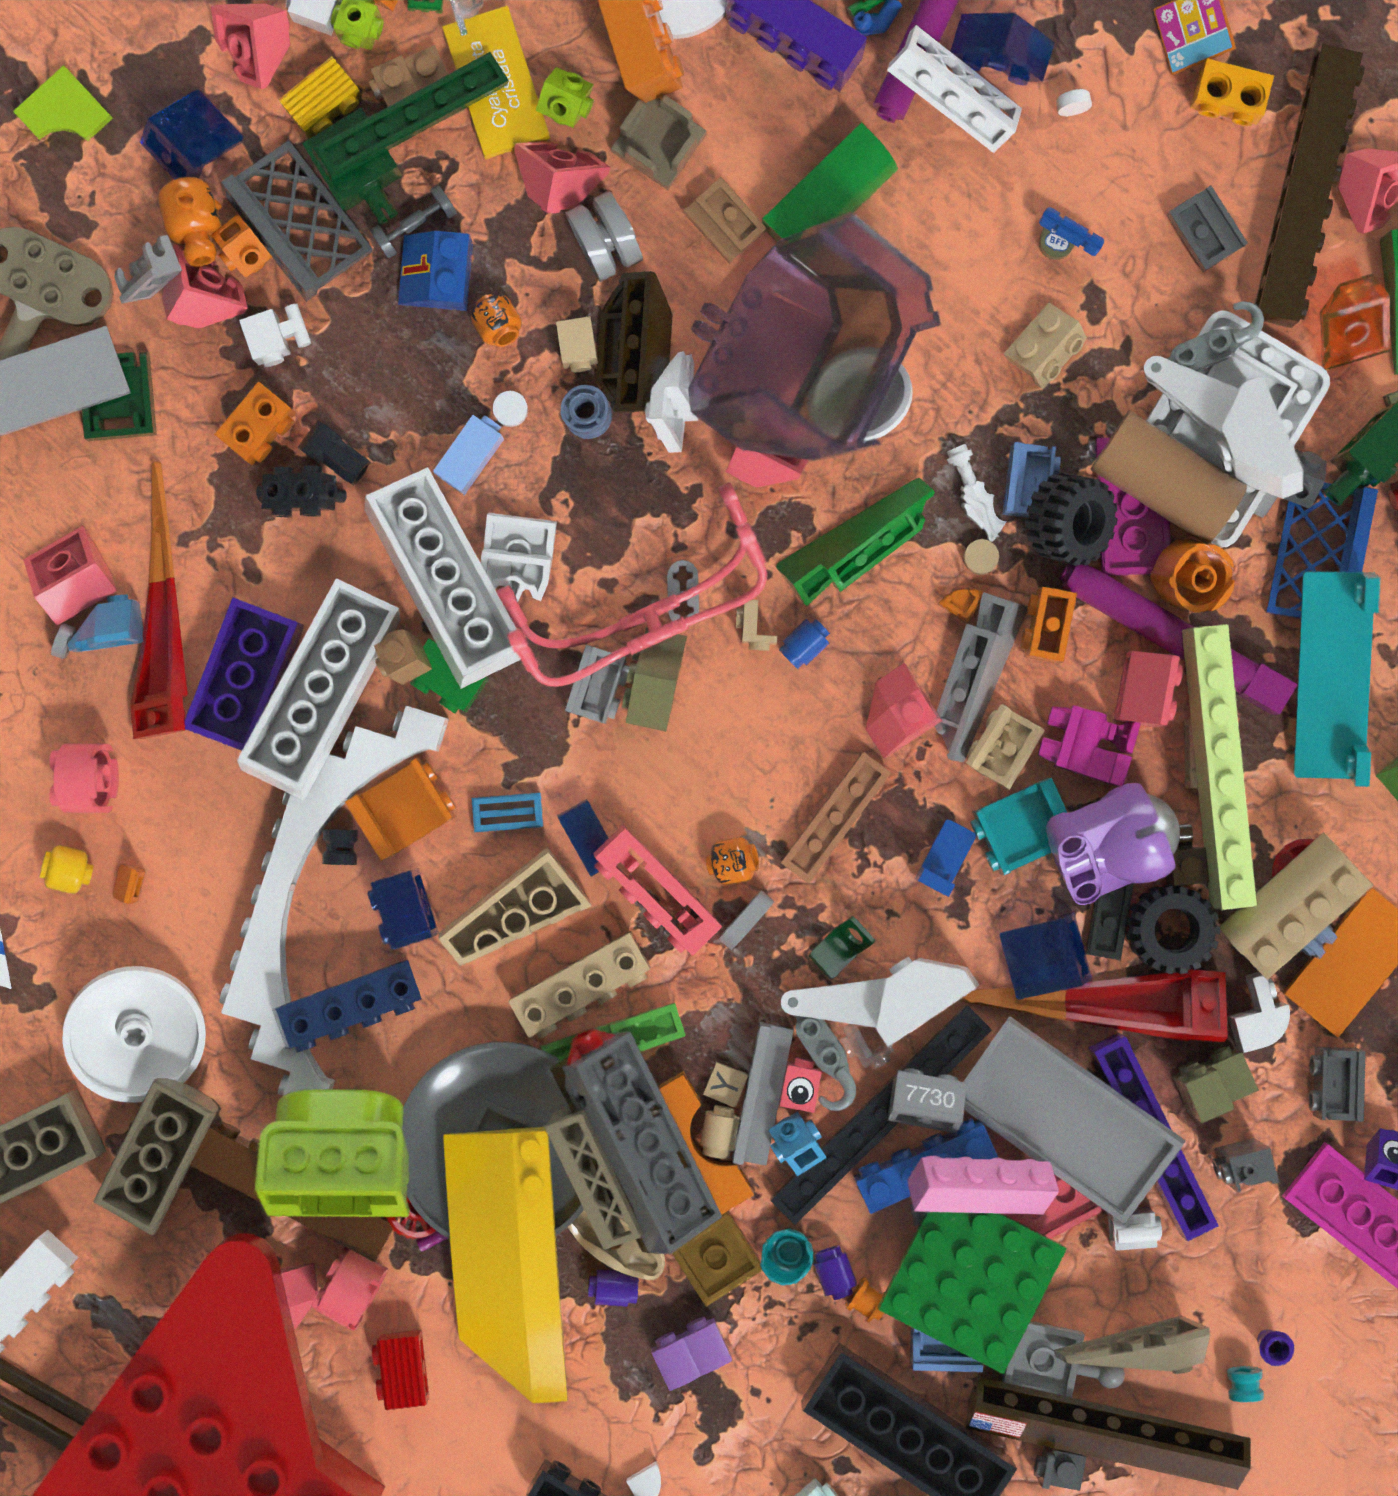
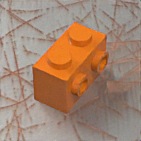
(256, 424)
(1049, 625)

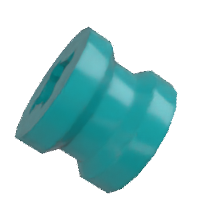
(1245, 1384)

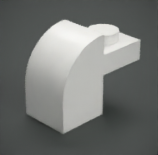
(1265, 1022)

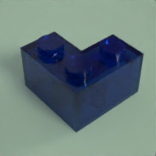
(1003, 44)

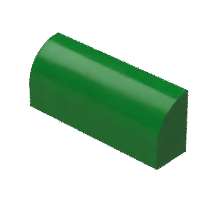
(834, 186)

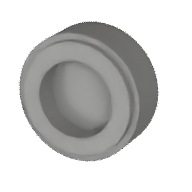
(61, 641)

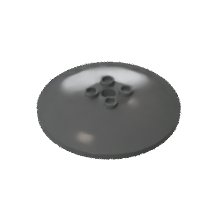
(477, 1091)

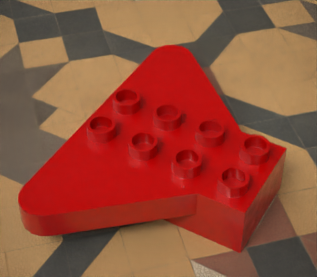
(212, 1400)

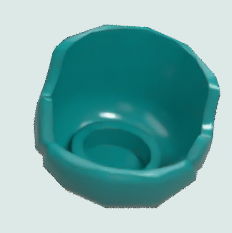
(786, 1256)

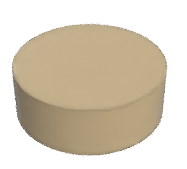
(981, 557)

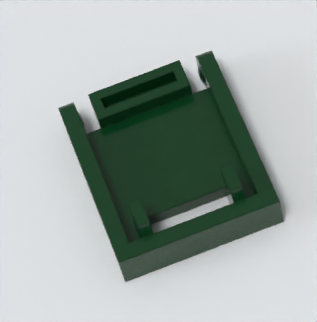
(137, 404)

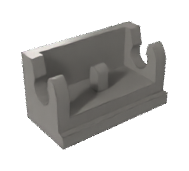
(149, 272)

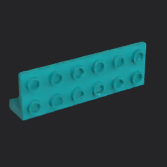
(1335, 675)

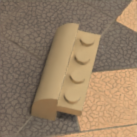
(1296, 906)

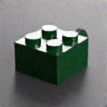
(363, 182)
(1367, 456)

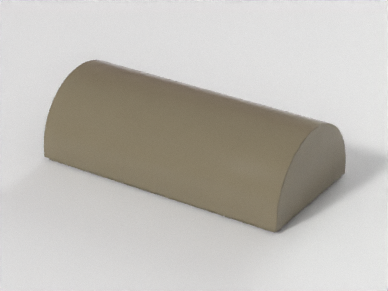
(156, 1153)

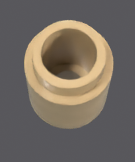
(719, 1132)

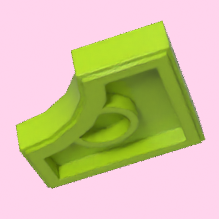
(62, 106)

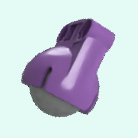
(1114, 842)

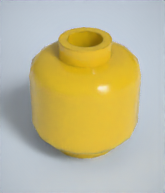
(66, 869)

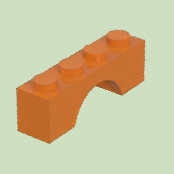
(723, 1178)

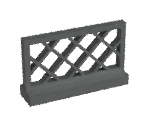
(273, 238)

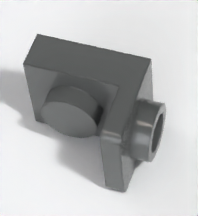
(1059, 1468)

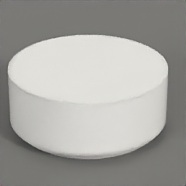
(1073, 102)
(510, 408)

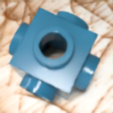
(797, 1143)

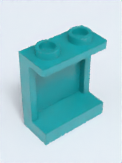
(1017, 825)

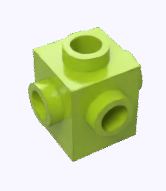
(360, 32)
(565, 97)

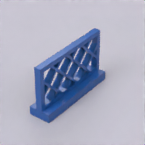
(1353, 549)

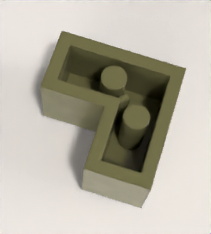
(654, 683)
(1214, 1084)

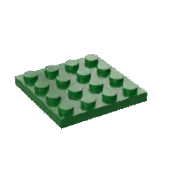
(973, 1282)

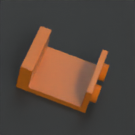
(402, 809)

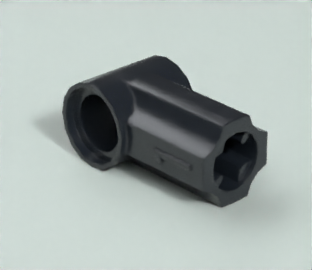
(328, 448)

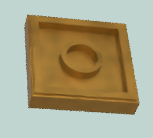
(718, 1259)

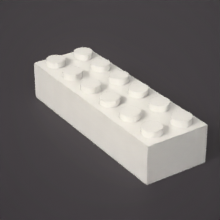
(443, 576)
(318, 690)

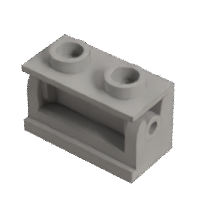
(595, 694)

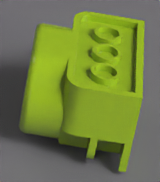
(334, 1155)

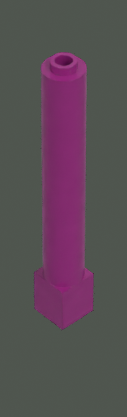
(894, 96)
(1251, 680)

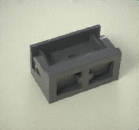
(1338, 1083)
(1245, 1163)

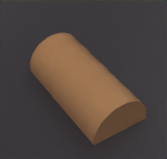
(1169, 478)

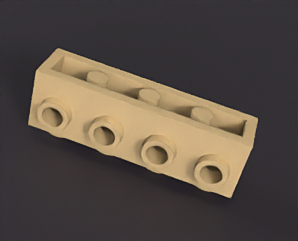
(579, 985)

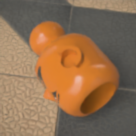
(191, 218)

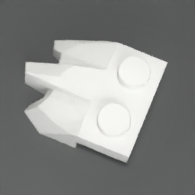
(670, 402)
(518, 553)

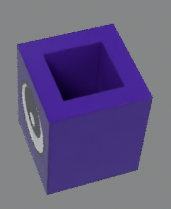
(1382, 1159)

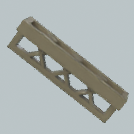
(588, 1182)

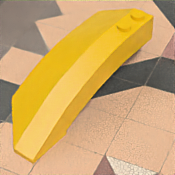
(507, 1256)

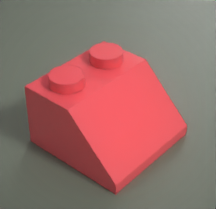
(69, 576)

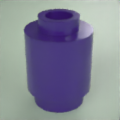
(834, 1272)
(613, 1288)

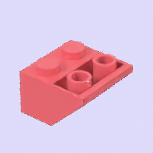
(1148, 689)

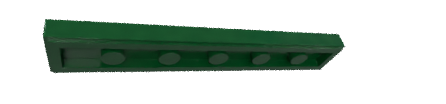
(410, 116)

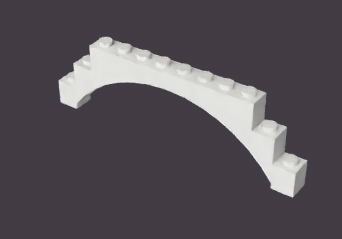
(260, 966)

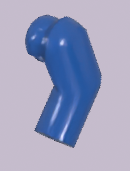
(879, 22)

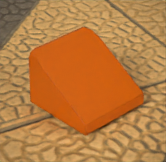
(128, 883)

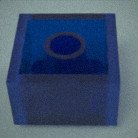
(403, 909)

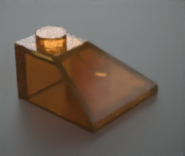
(1355, 322)

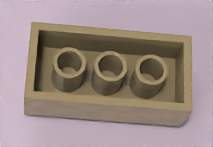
(46, 1144)

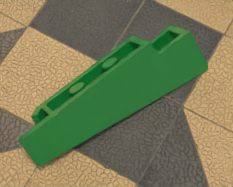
(857, 543)

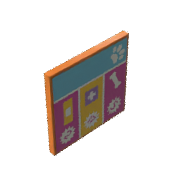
(1193, 32)

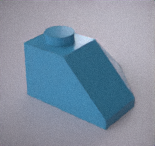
(110, 626)

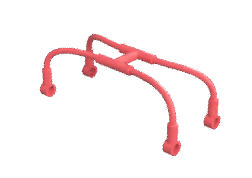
(647, 614)

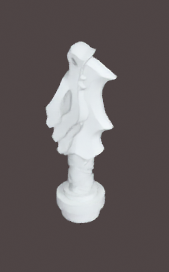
(978, 502)

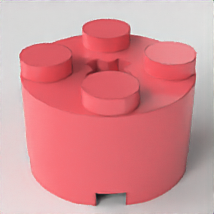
(83, 778)
(349, 1288)

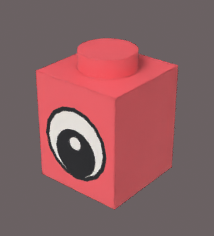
(800, 1085)

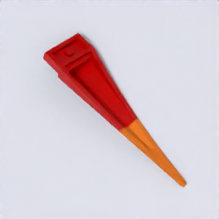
(161, 668)
(1154, 1005)

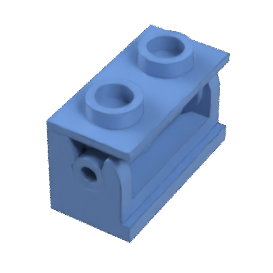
(1026, 470)
(933, 1355)

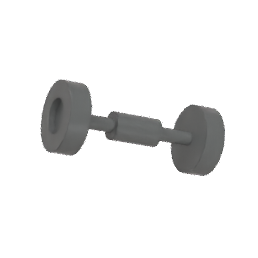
(413, 221)

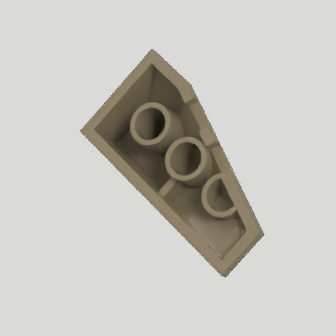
(1160, 1346)

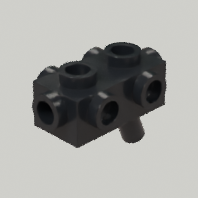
(303, 492)

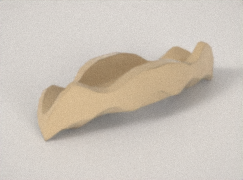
(626, 1259)

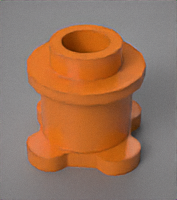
(865, 1300)

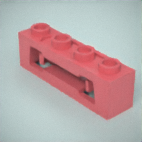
(696, 930)

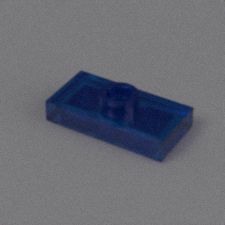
(584, 832)

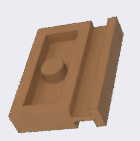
(725, 220)

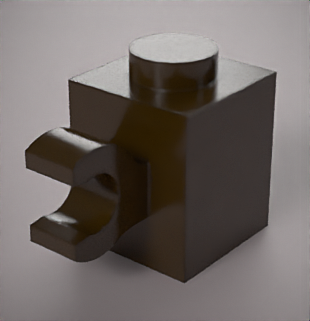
(1189, 861)

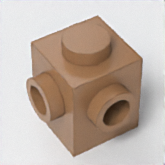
(401, 656)

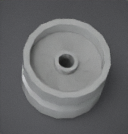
(606, 235)

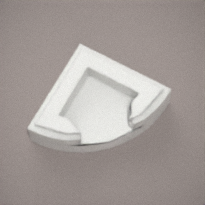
(646, 1481)

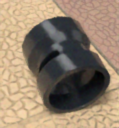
(339, 838)

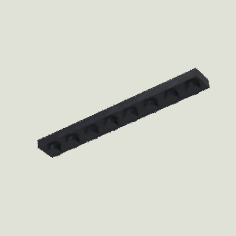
(872, 1122)

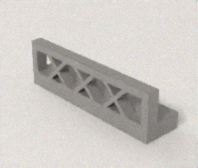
(762, 1094)

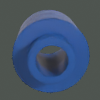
(805, 643)

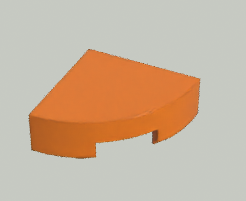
(962, 603)

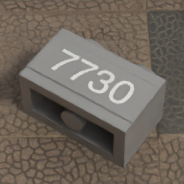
(927, 1100)

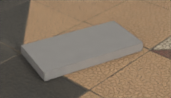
(59, 380)

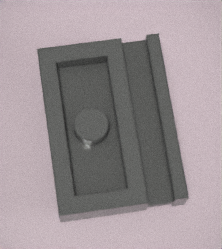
(1207, 228)

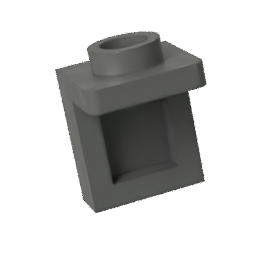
(1313, 478)

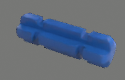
(1071, 231)

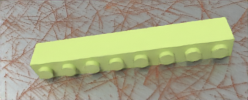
(1219, 766)

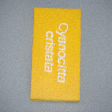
(511, 112)

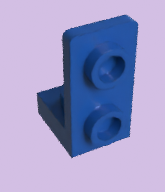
(945, 857)

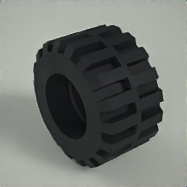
(1071, 518)
(1201, 935)

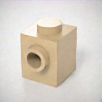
(577, 344)

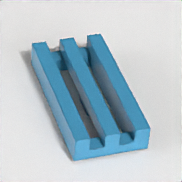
(537, 810)

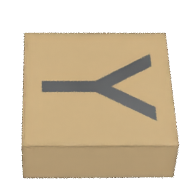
(725, 1084)

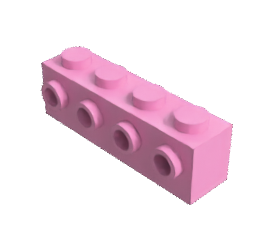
(982, 1185)

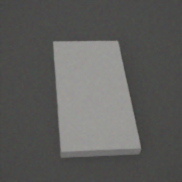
(1069, 1119)

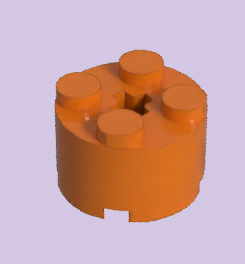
(1193, 575)

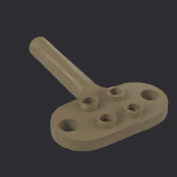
(45, 284)

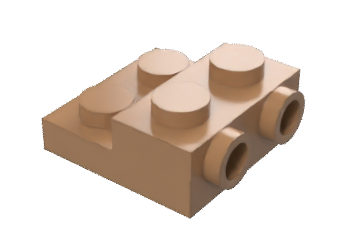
(405, 76)

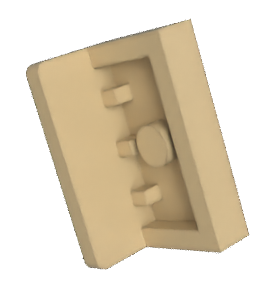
(1046, 344)
(1004, 746)

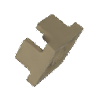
(658, 139)

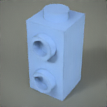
(469, 453)

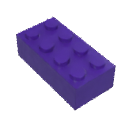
(802, 34)
(242, 673)

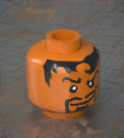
(496, 320)
(733, 860)

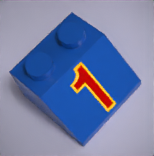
(436, 270)

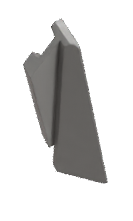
(976, 672)

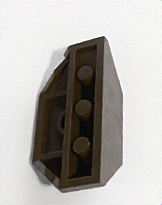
(633, 341)

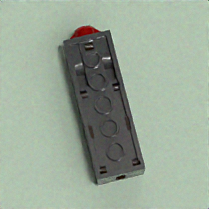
(638, 1136)

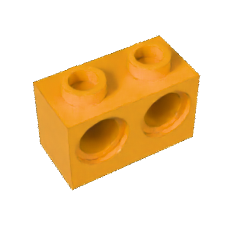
(1232, 83)

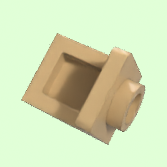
(747, 619)

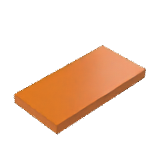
(1352, 968)

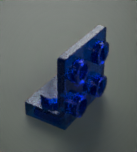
(189, 135)
(1046, 957)

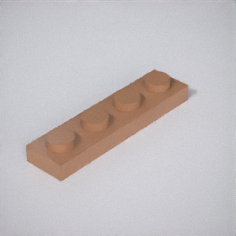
(835, 817)

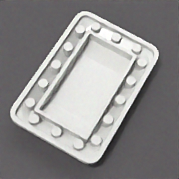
(1293, 383)

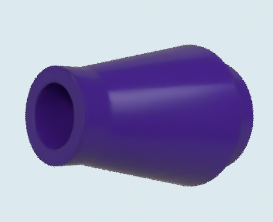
(1281, 1350)

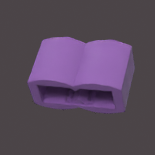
(690, 1353)

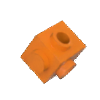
(240, 247)

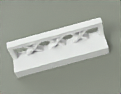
(954, 92)

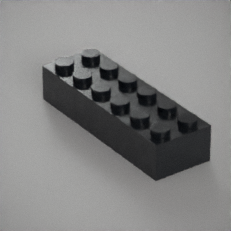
(904, 1430)

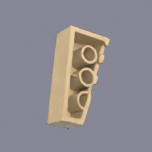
(520, 905)

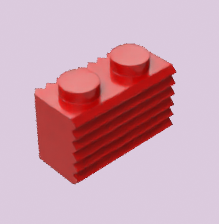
(401, 1369)

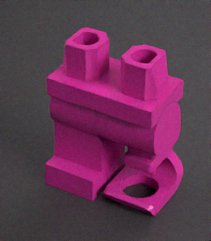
(1080, 741)

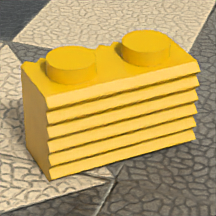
(321, 98)

